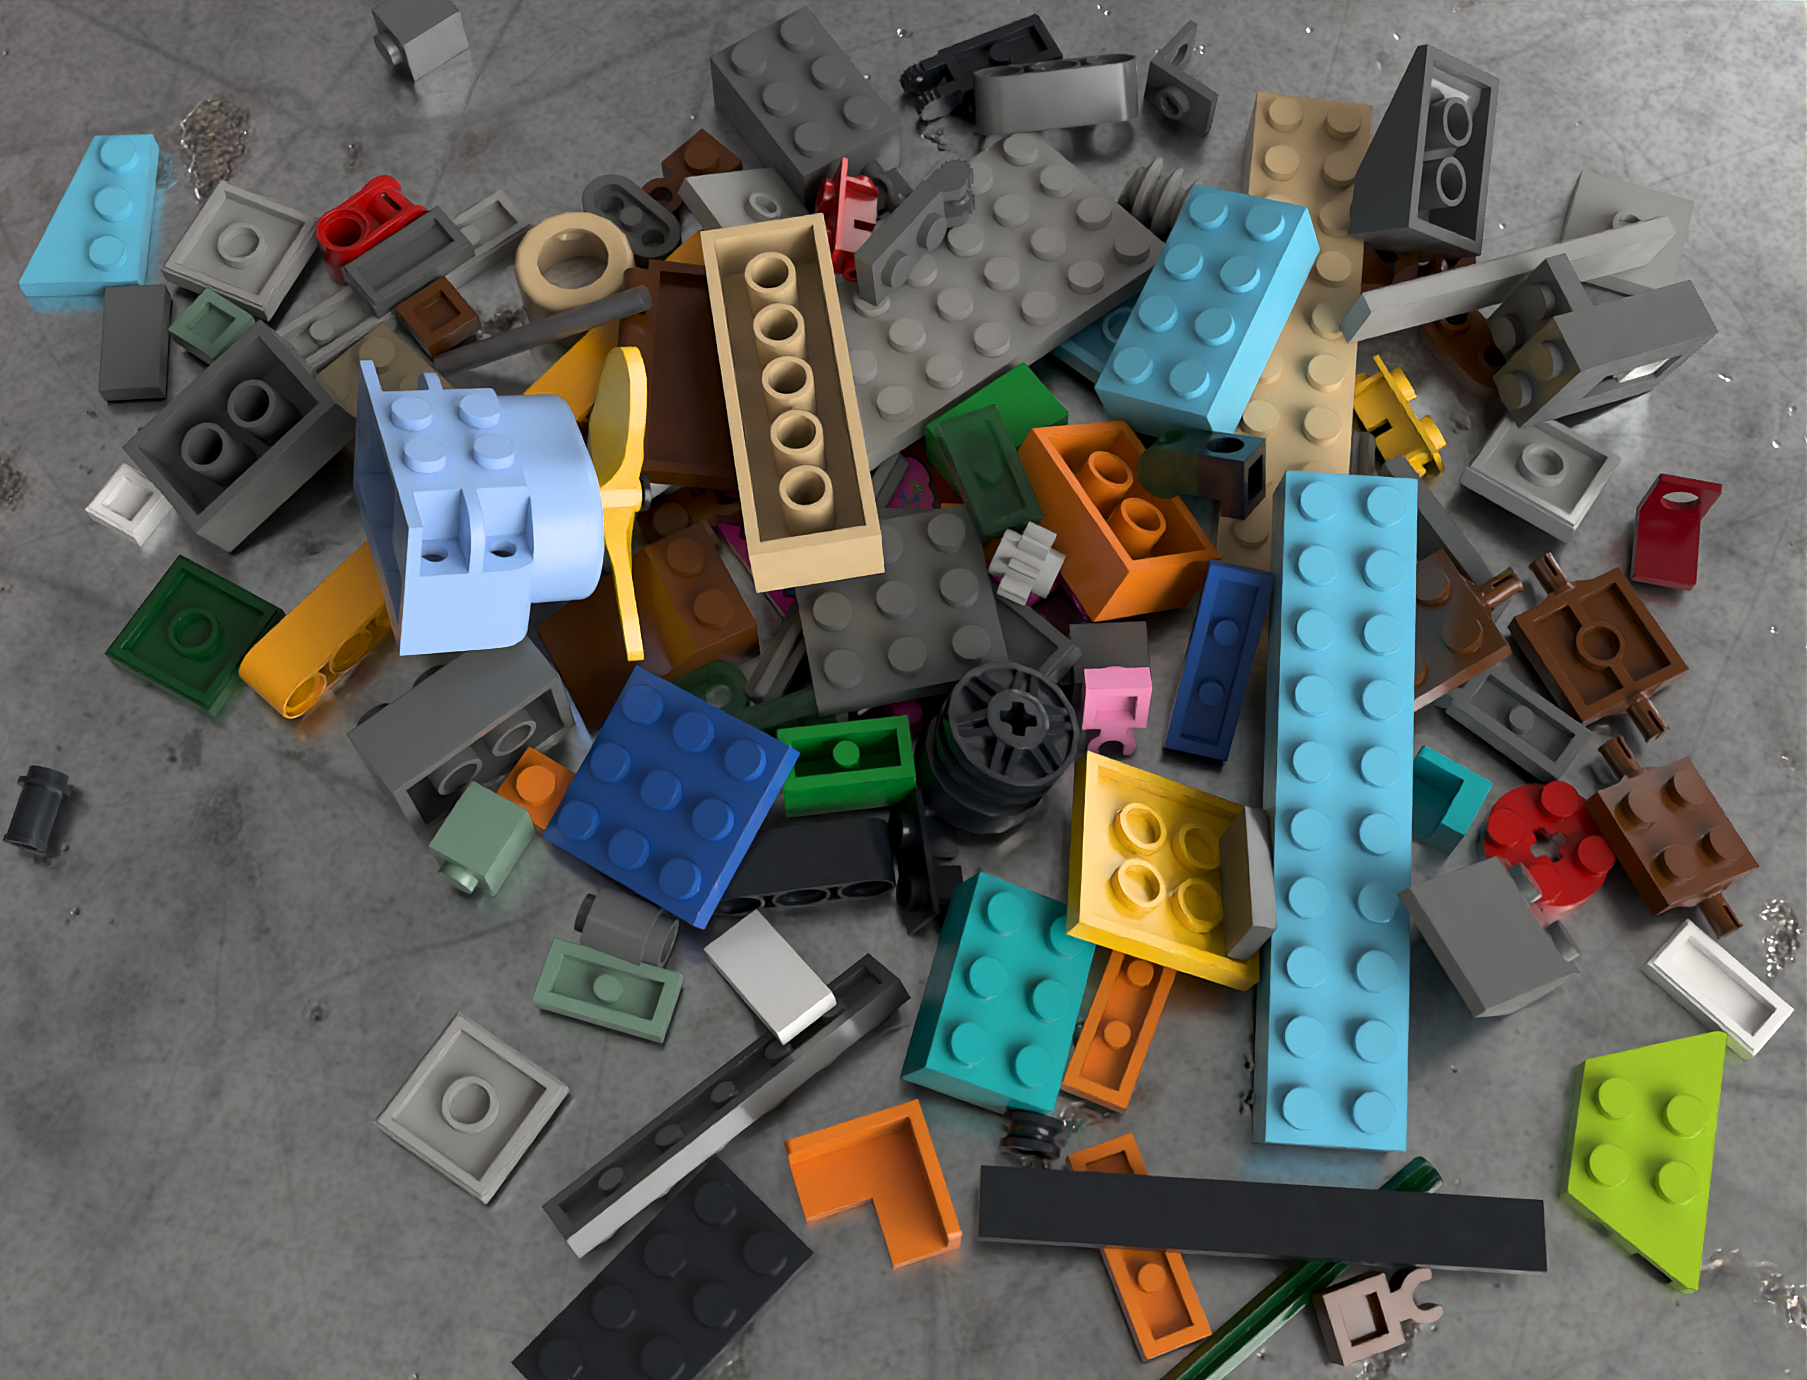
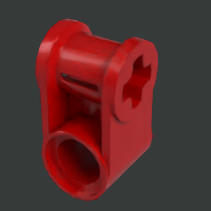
(364, 222)

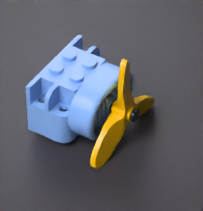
(498, 503)

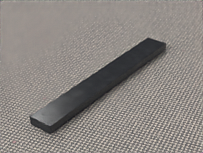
(1261, 1220)

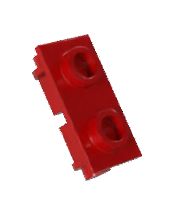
(845, 205)

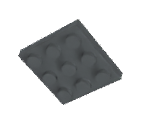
(904, 628)

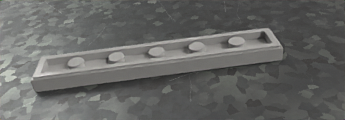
(1494, 280)
(341, 320)

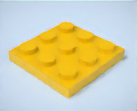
(1151, 870)

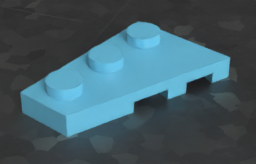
(101, 223)

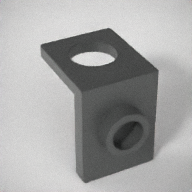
(1174, 90)

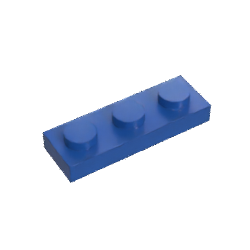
(1218, 659)

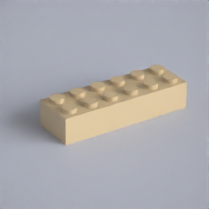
(791, 404)

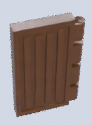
(686, 406)

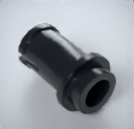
(37, 808)

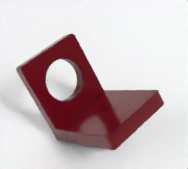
(1670, 532)

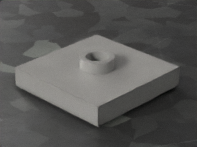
(740, 198)
(1608, 203)
(243, 249)
(1541, 473)
(471, 1107)

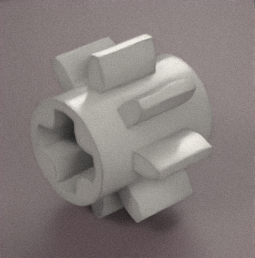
(1026, 563)

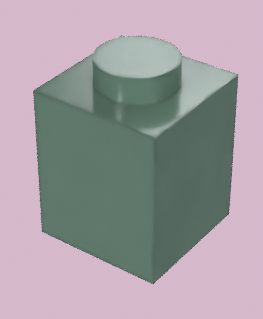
(481, 840)

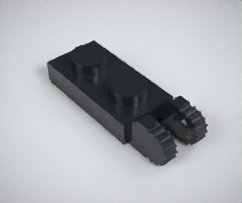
(1010, 44)

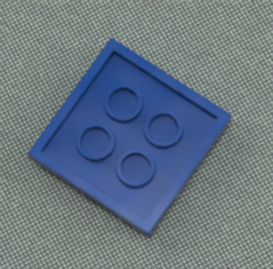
(671, 796)

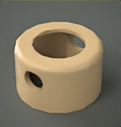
(551, 243)

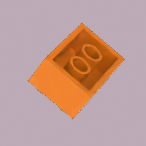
(1119, 541)

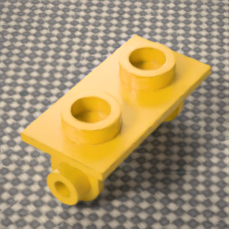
(1385, 400)

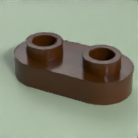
(1463, 352)

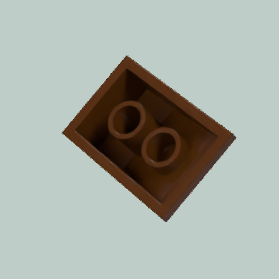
(685, 616)

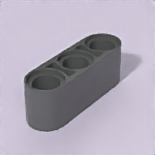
(1056, 94)

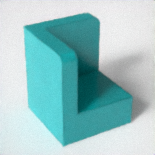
(1444, 799)

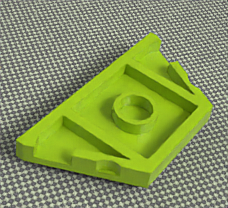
(1646, 1149)

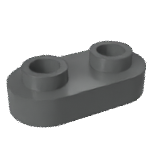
(640, 217)

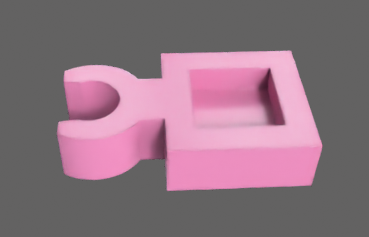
(1114, 704)

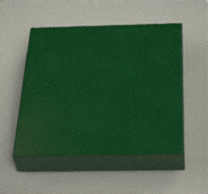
(193, 635)

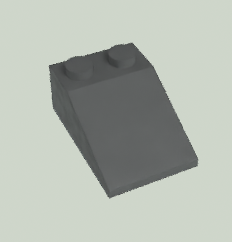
(1429, 161)
(1492, 935)

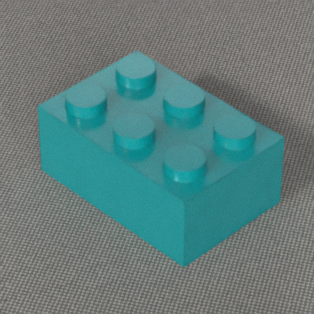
(999, 999)

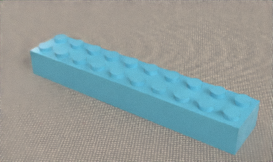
(1338, 814)

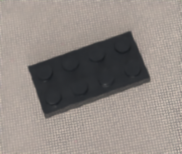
(674, 1290)

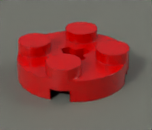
(1556, 813)

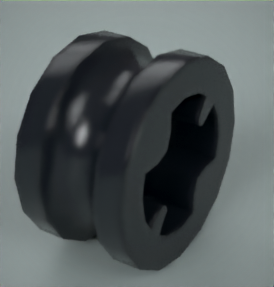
(1031, 1135)

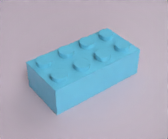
(1209, 313)

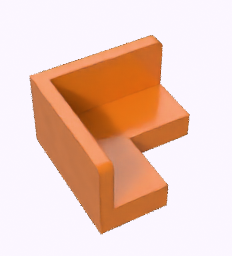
(884, 1162)

